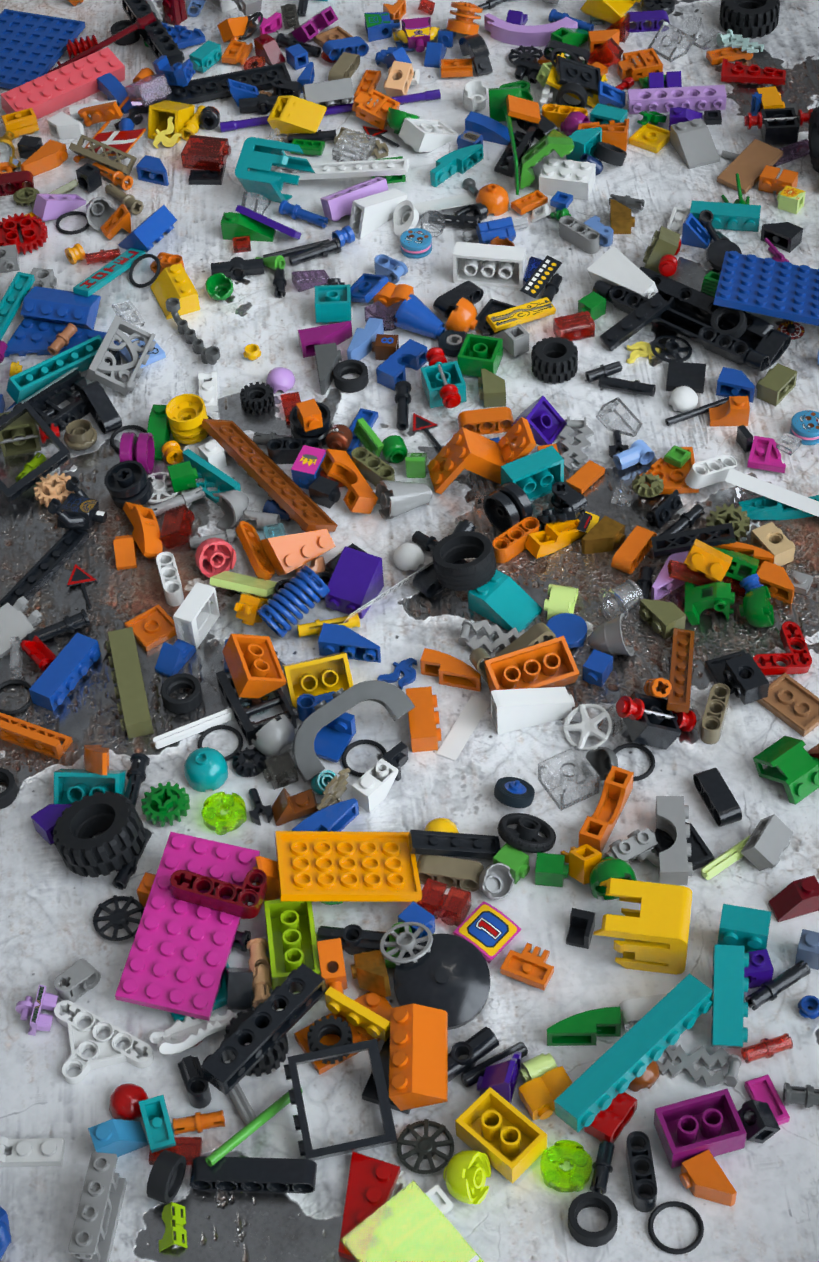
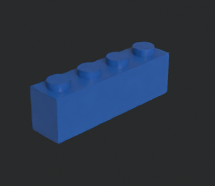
(65, 672)

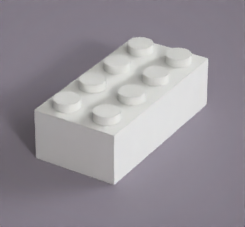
(489, 264)

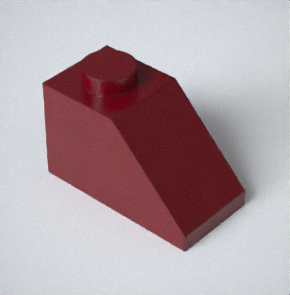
(269, 49)
(796, 899)

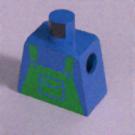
(379, 25)

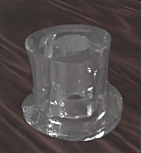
(620, 599)

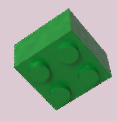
(480, 353)

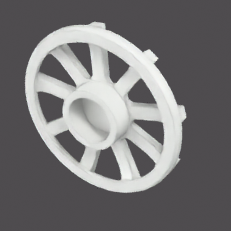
(161, 487)

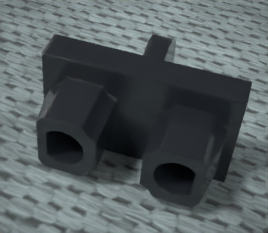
(527, 68)

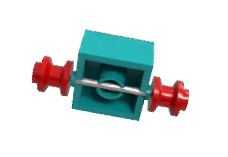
(442, 380)

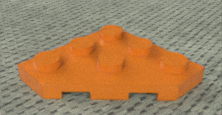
(672, 476)

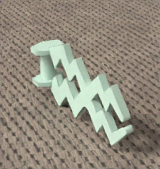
(727, 40)

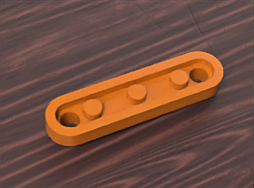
(254, 550)

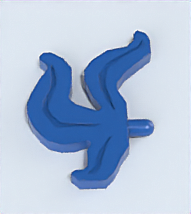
(403, 667)

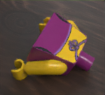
(416, 33)

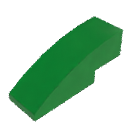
(585, 1028)

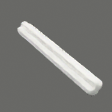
(193, 728)

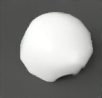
(683, 399)
(408, 557)

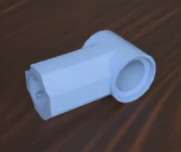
(638, 453)

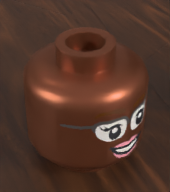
(339, 437)

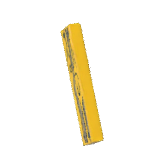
(520, 314)

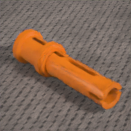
(122, 178)

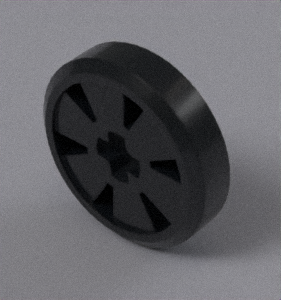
(652, 5)

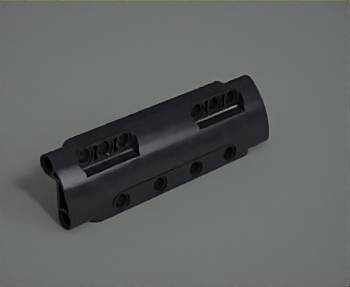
(692, 319)

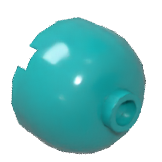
(205, 769)

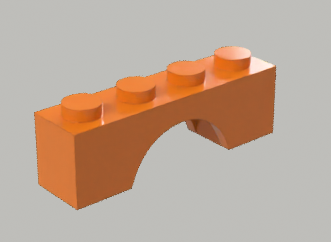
(340, 466)
(614, 796)

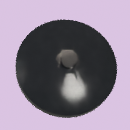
(446, 978)

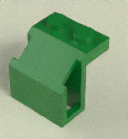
(791, 766)

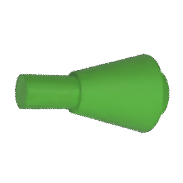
(274, 262)

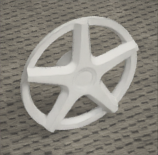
(587, 726)

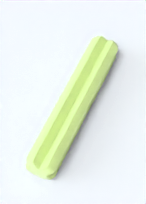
(724, 860)

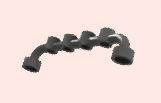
(208, 355)

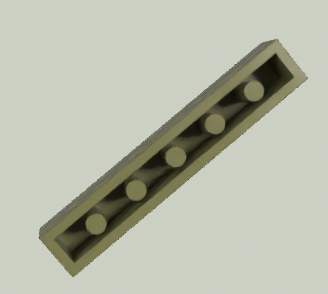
(130, 683)

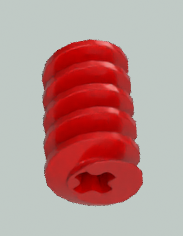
(78, 47)

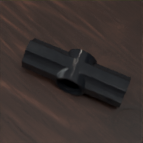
(251, 105)
(238, 267)
(365, 939)
(474, 1047)

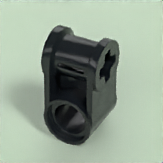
(285, 87)
(566, 496)

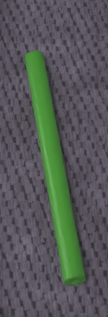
(250, 1128)

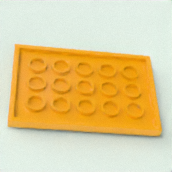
(346, 866)

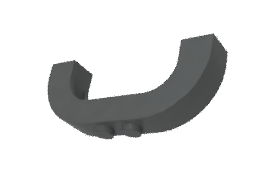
(386, 694)

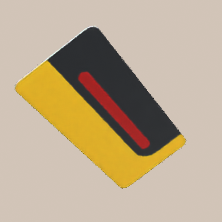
(588, 522)

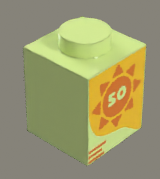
(791, 199)

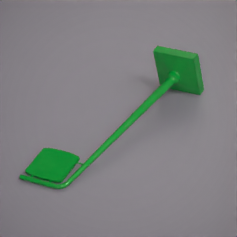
(498, 112)

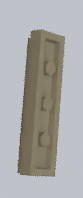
(90, 153)

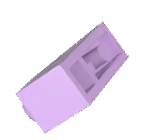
(54, 205)
(664, 584)

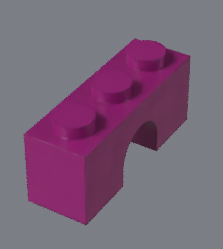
(315, 25)

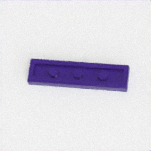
(269, 222)

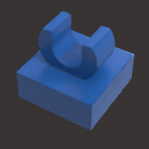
(561, 200)

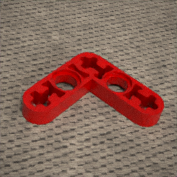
(768, 664)

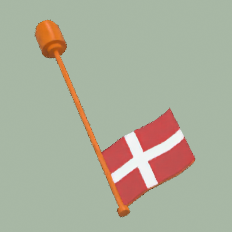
(119, 139)

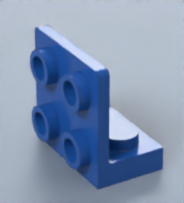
(334, 737)

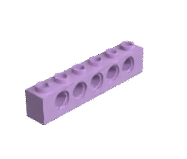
(662, 99)

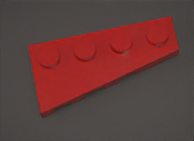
(751, 74)
(367, 1190)

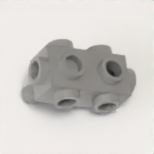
(637, 846)

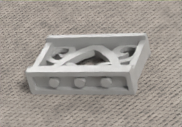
(115, 334)

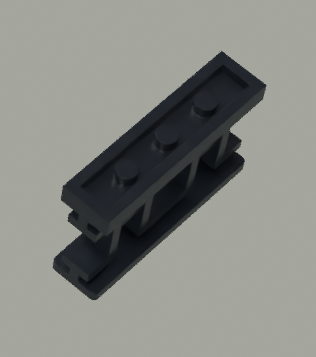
(58, 393)

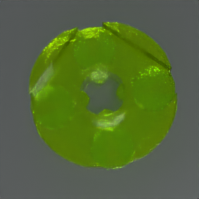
(224, 823)
(569, 1180)

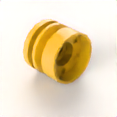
(185, 418)

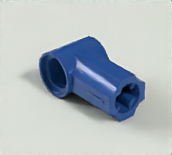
(306, 702)

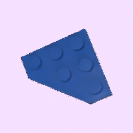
(185, 37)

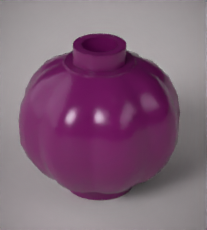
(572, 121)

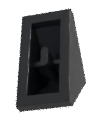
(238, 988)

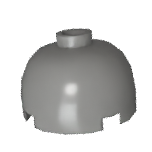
(275, 737)

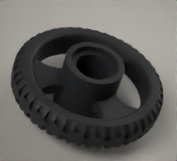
(525, 835)

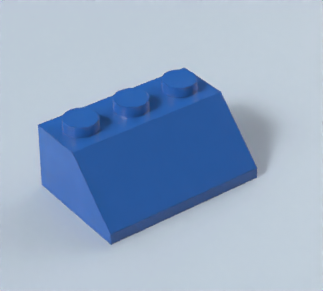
(150, 230)

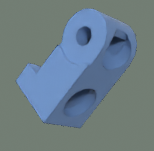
(606, 232)

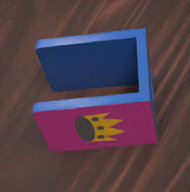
(307, 466)

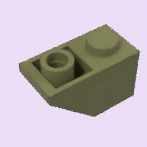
(493, 389)
(662, 616)

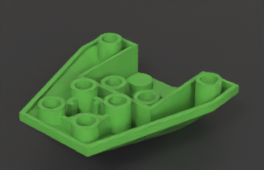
(552, 141)

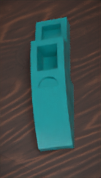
(456, 161)

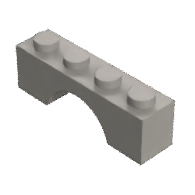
(673, 862)

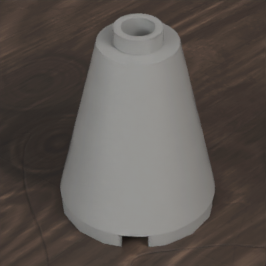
(401, 497)

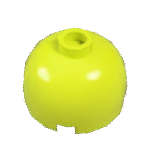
(467, 1175)

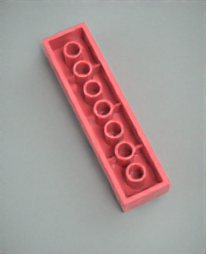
(63, 85)

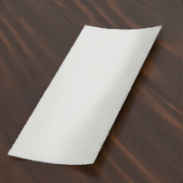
(445, 203)

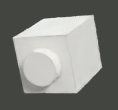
(213, 453)

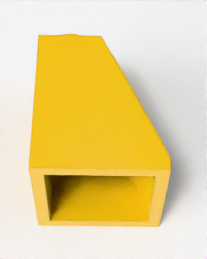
(162, 111)

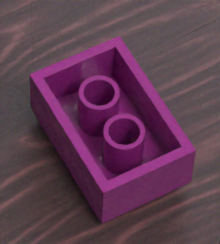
(699, 1125)

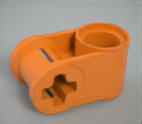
(166, 260)

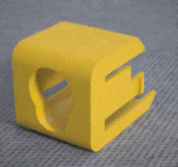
(654, 934)

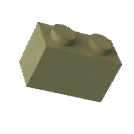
(776, 384)

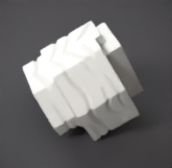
(475, 95)

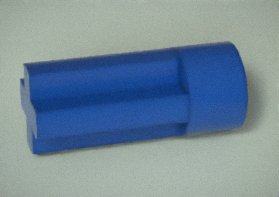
(755, 104)

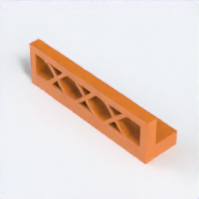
(33, 737)

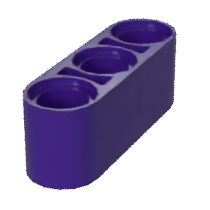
(653, 17)

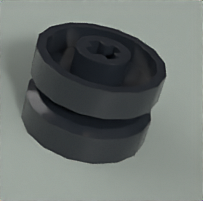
(321, 433)
(128, 483)
(507, 506)

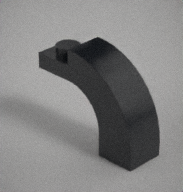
(477, 49)

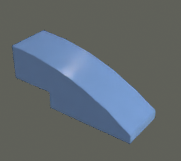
(362, 340)

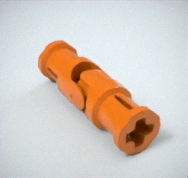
(657, 687)

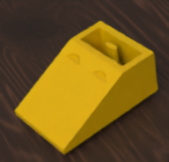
(295, 115)

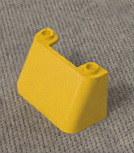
(607, 10)

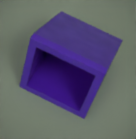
(354, 582)

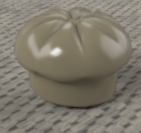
(80, 435)

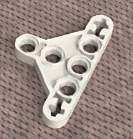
(105, 1048)

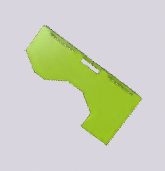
(167, 1217)

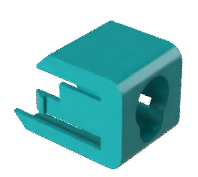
(259, 157)

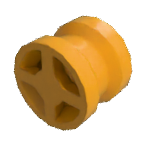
(75, 253)
(172, 452)

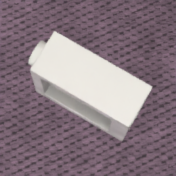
(197, 614)

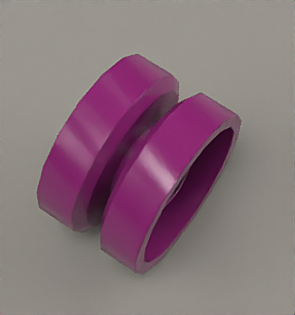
(138, 449)

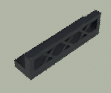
(523, 146)
(682, 541)

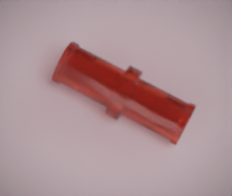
(102, 256)
(766, 1048)

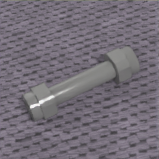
(229, 535)

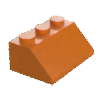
(253, 665)

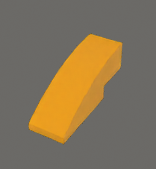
(553, 538)

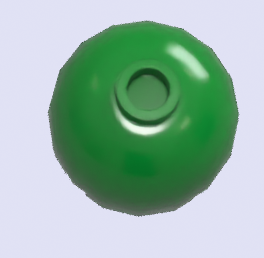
(396, 118)
(757, 607)
(606, 869)

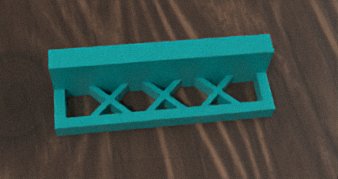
(212, 476)

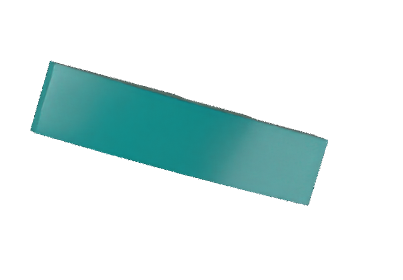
(769, 509)

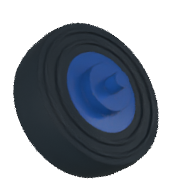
(514, 792)

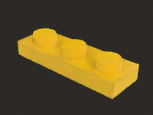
(357, 1014)

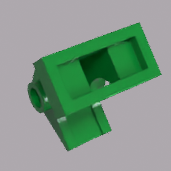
(718, 597)

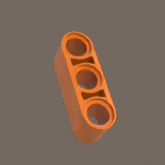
(487, 420)
(513, 540)
(633, 550)

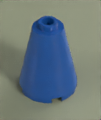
(418, 318)

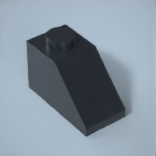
(782, 235)

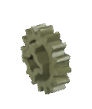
(732, 515)

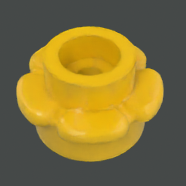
(252, 352)
(15, 368)

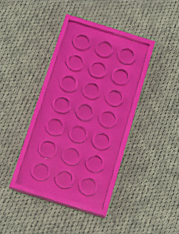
(182, 945)

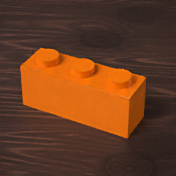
(423, 720)

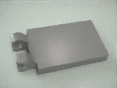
(15, 623)

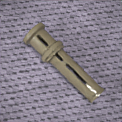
(128, 200)

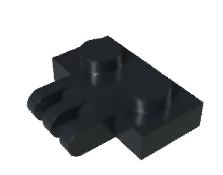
(567, 513)

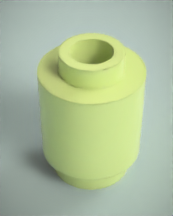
(536, 1067)

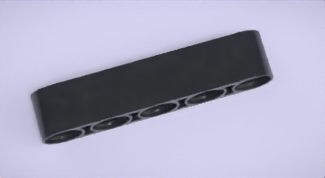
(254, 1175)

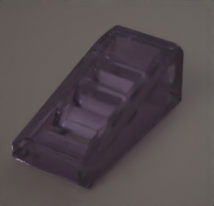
(309, 279)

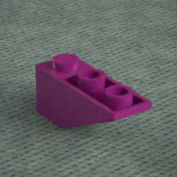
(321, 335)

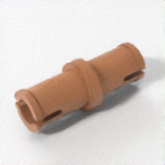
(62, 339)

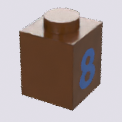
(385, 346)

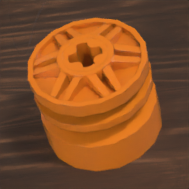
(464, 18)

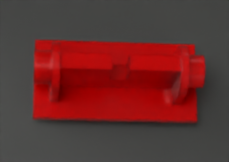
(38, 652)

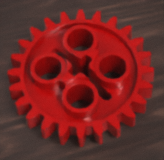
(32, 231)

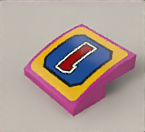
(488, 930)

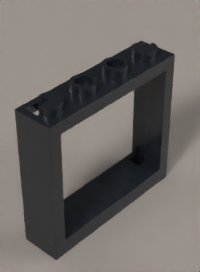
(46, 467)
(382, 1095)

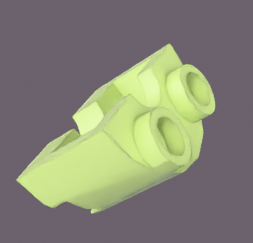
(561, 600)

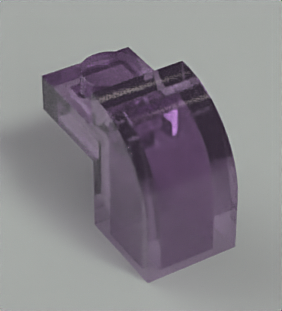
(380, 311)

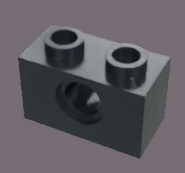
(746, 678)

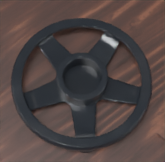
(251, 25)
(671, 348)

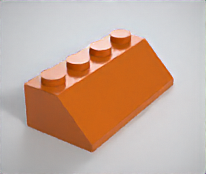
(533, 667)
(418, 1056)

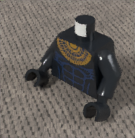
(77, 510)

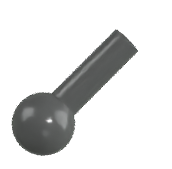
(469, 184)

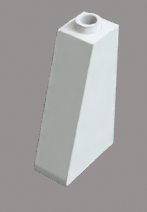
(374, 211)
(618, 270)
(529, 707)

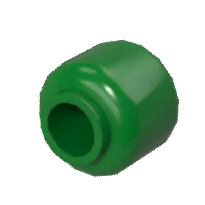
(394, 449)

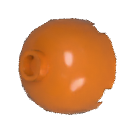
(494, 198)
(463, 317)

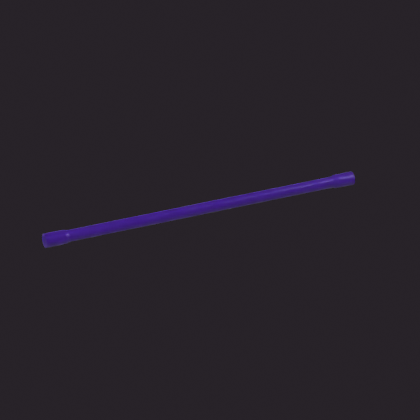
(427, 95)

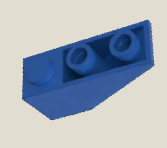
(340, 639)

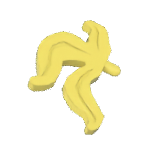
(167, 142)
(645, 351)

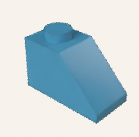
(118, 1136)

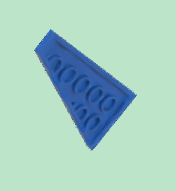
(37, 336)

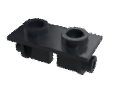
(665, 509)

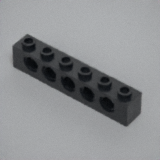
(227, 1075)

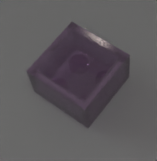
(148, 90)

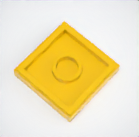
(650, 138)

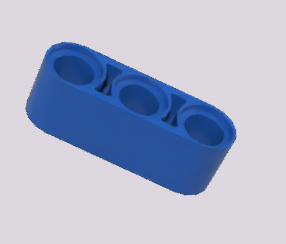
(353, 45)

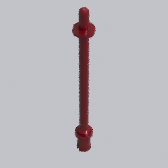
(140, 23)

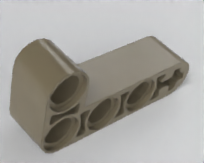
(537, 634)

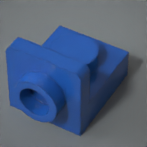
(446, 37)

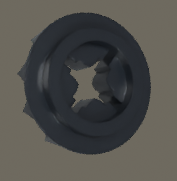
(249, 769)

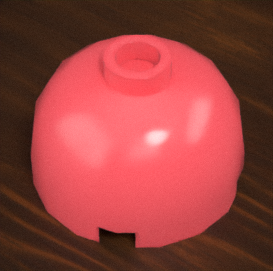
(215, 556)

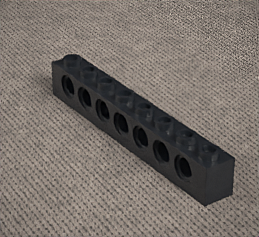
(154, 34)

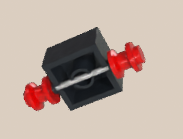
(778, 124)
(651, 722)

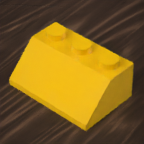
(175, 283)
(317, 676)

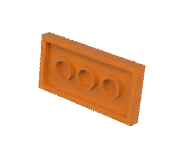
(372, 1001)

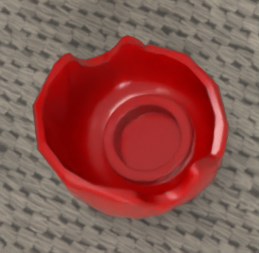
(125, 1102)

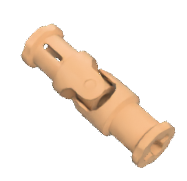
(260, 966)

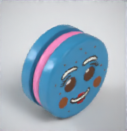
(416, 243)
(806, 427)

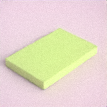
(243, 583)

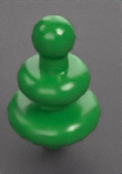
(560, 213)

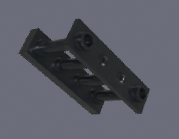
(243, 714)

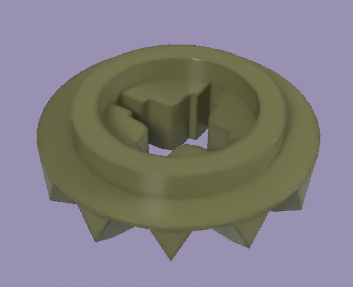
(20, 196)
(643, 489)

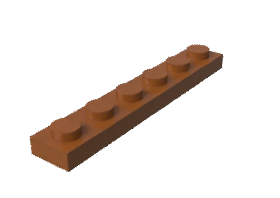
(681, 670)

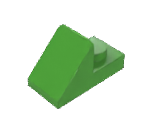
(416, 465)

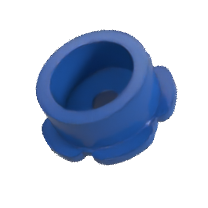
(812, 1002)

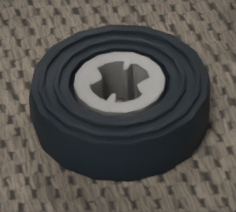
(451, 342)

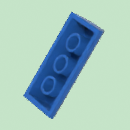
(60, 307)

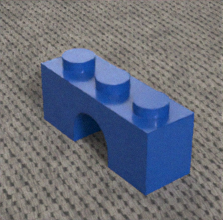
(407, 356)

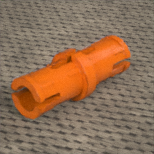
(198, 1122)

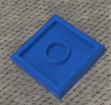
(367, 287)

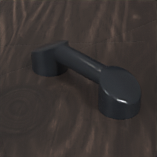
(705, 219)

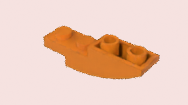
(146, 529)

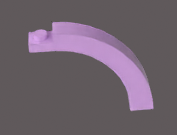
(524, 35)

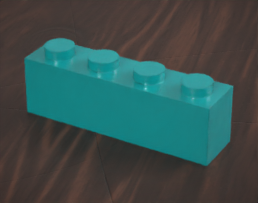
(730, 215)
(728, 996)

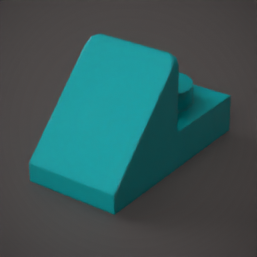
(157, 1123)

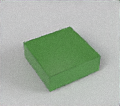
(677, 456)

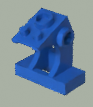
(176, 75)

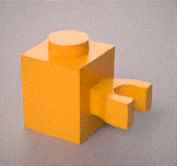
(247, 608)
(582, 861)

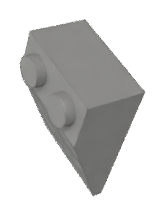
(693, 143)

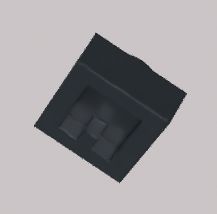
(397, 757)

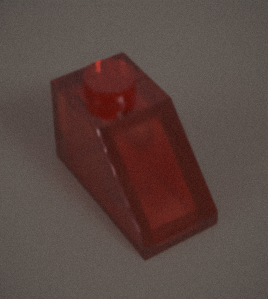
(607, 53)

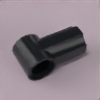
(194, 1081)

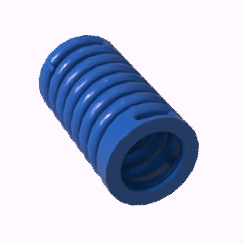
(278, 606)

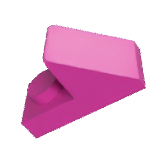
(270, 24)

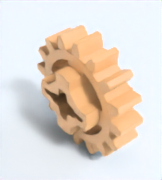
(52, 487)

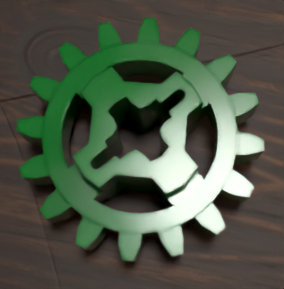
(165, 804)

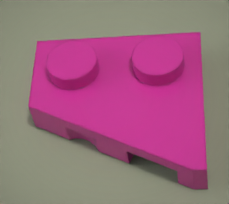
(765, 455)

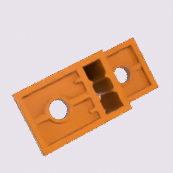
(479, 454)

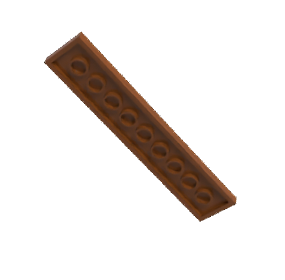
(269, 476)

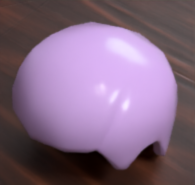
(280, 379)

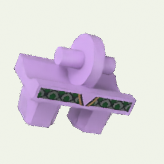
(38, 1020)

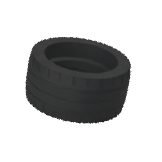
(467, 575)

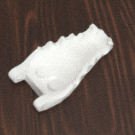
(188, 1032)

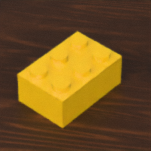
(502, 1134)

